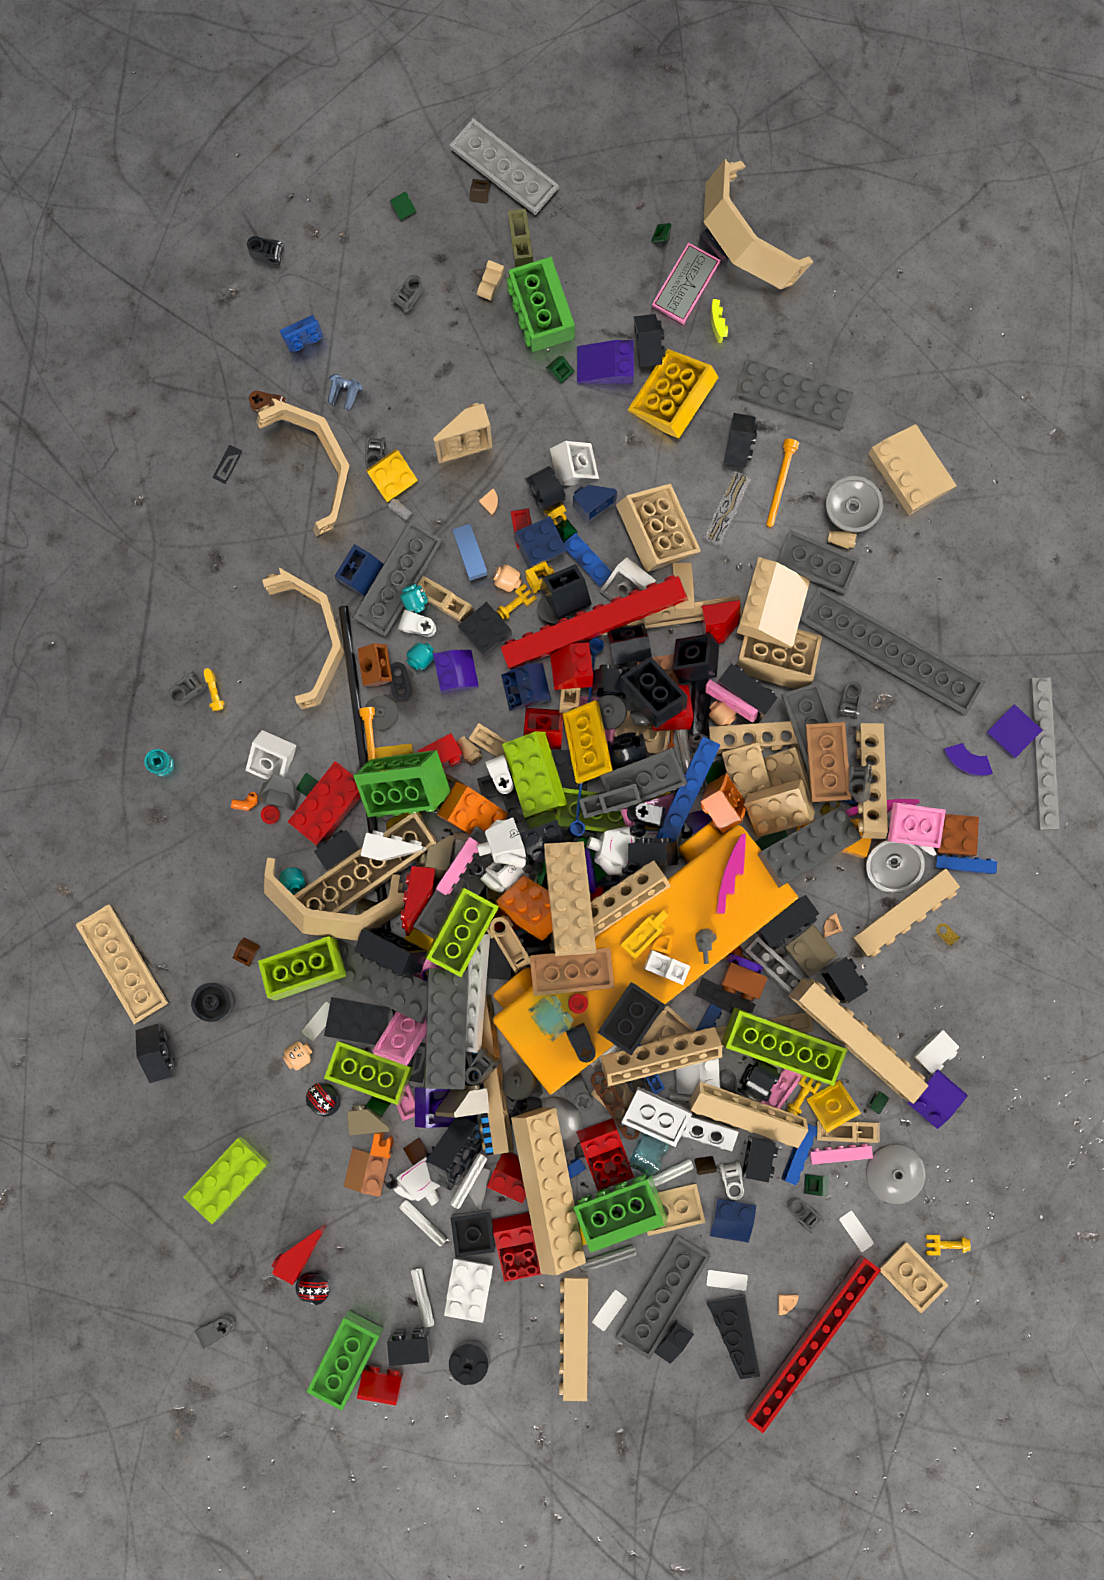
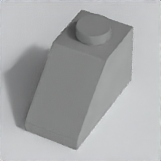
(479, 1187)

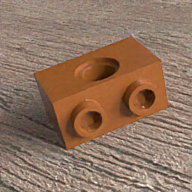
(374, 664)

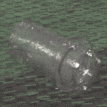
(400, 509)

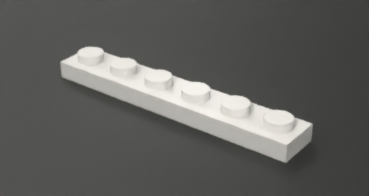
(476, 995)

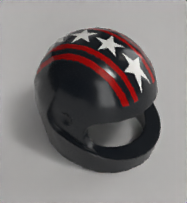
(323, 1099)
(312, 1288)

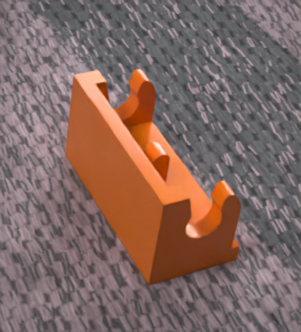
(381, 1148)

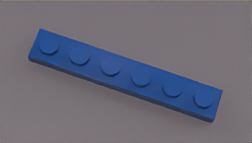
(687, 794)

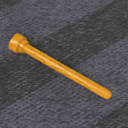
(790, 447)
(367, 715)

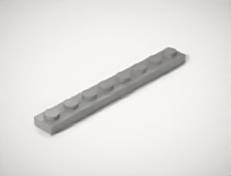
(1045, 754)

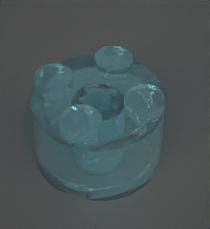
(550, 1017)
(647, 1154)

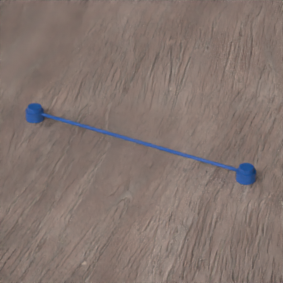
(577, 828)

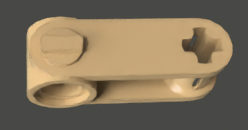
(509, 943)

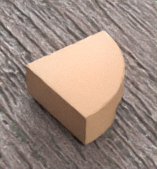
(490, 502)
(832, 926)
(786, 1303)

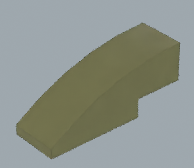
(520, 237)

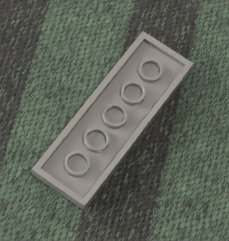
(504, 166)

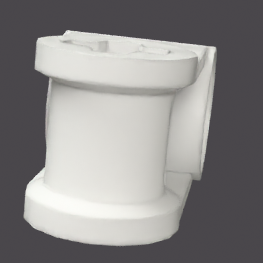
(414, 623)
(499, 771)
(732, 1178)

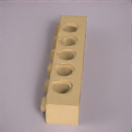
(755, 731)
(874, 734)
(624, 904)
(662, 1056)

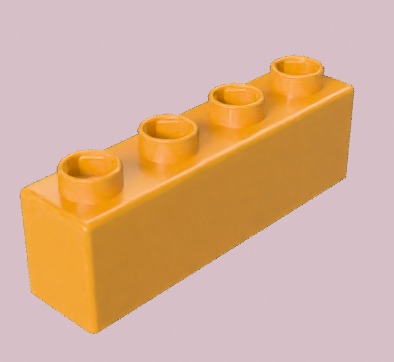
(690, 908)

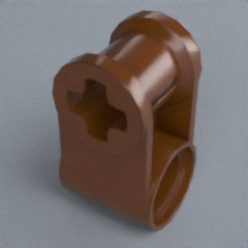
(265, 399)

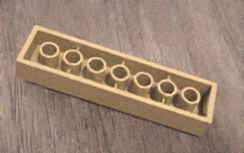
(362, 875)
(858, 1040)
(548, 1191)

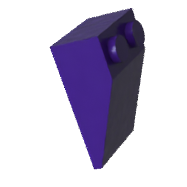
(606, 362)
(427, 1103)

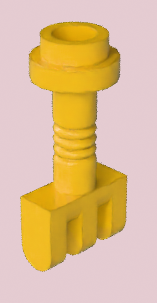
(504, 612)
(210, 679)
(794, 1108)
(964, 1244)

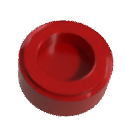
(270, 814)
(578, 1003)

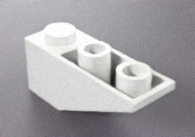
(384, 849)

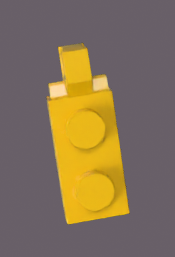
(644, 934)

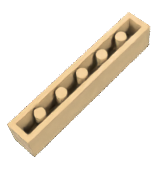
(906, 912)
(748, 1114)
(575, 1338)

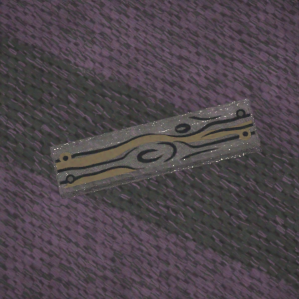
(727, 508)

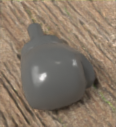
(638, 718)
(704, 940)

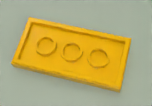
(587, 742)

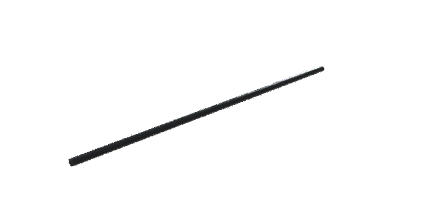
(358, 723)

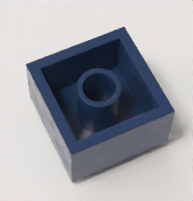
(540, 542)

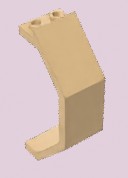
(739, 240)
(282, 411)
(285, 581)
(331, 923)

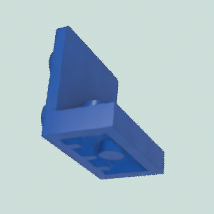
(301, 333)

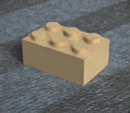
(779, 808)

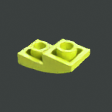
(718, 323)

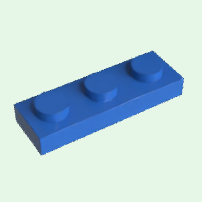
(587, 560)

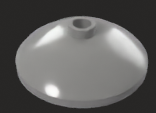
(856, 492)
(896, 875)
(568, 1118)
(882, 1170)

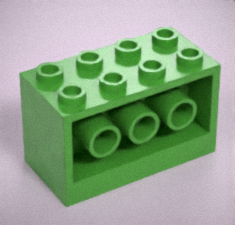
(540, 304)
(402, 784)
(618, 1226)
(344, 1360)

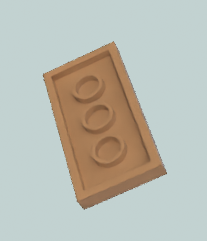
(828, 762)
(571, 972)

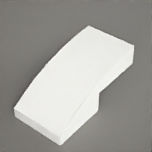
(666, 967)

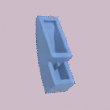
(470, 552)

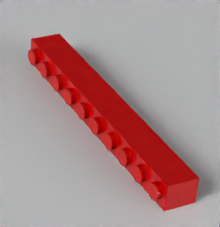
(595, 622)
(812, 1344)

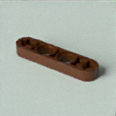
(612, 1107)

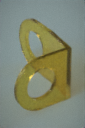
(826, 808)
(950, 936)

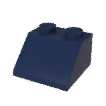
(593, 500)
(732, 1219)

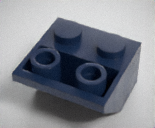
(358, 570)
(526, 686)

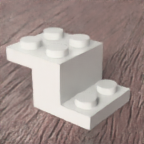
(468, 1290)

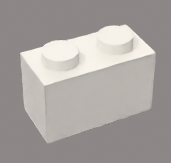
(936, 1052)

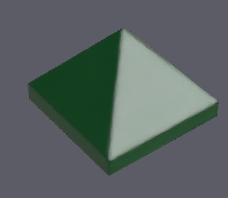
(662, 232)
(565, 530)

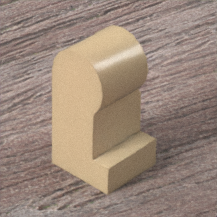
(490, 280)

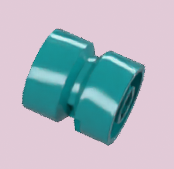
(159, 762)

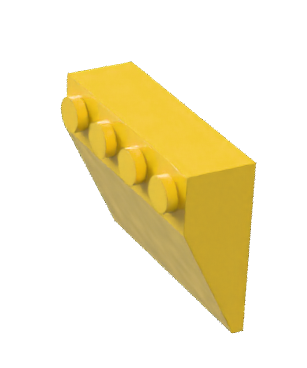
(674, 392)

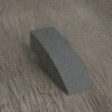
(609, 800)

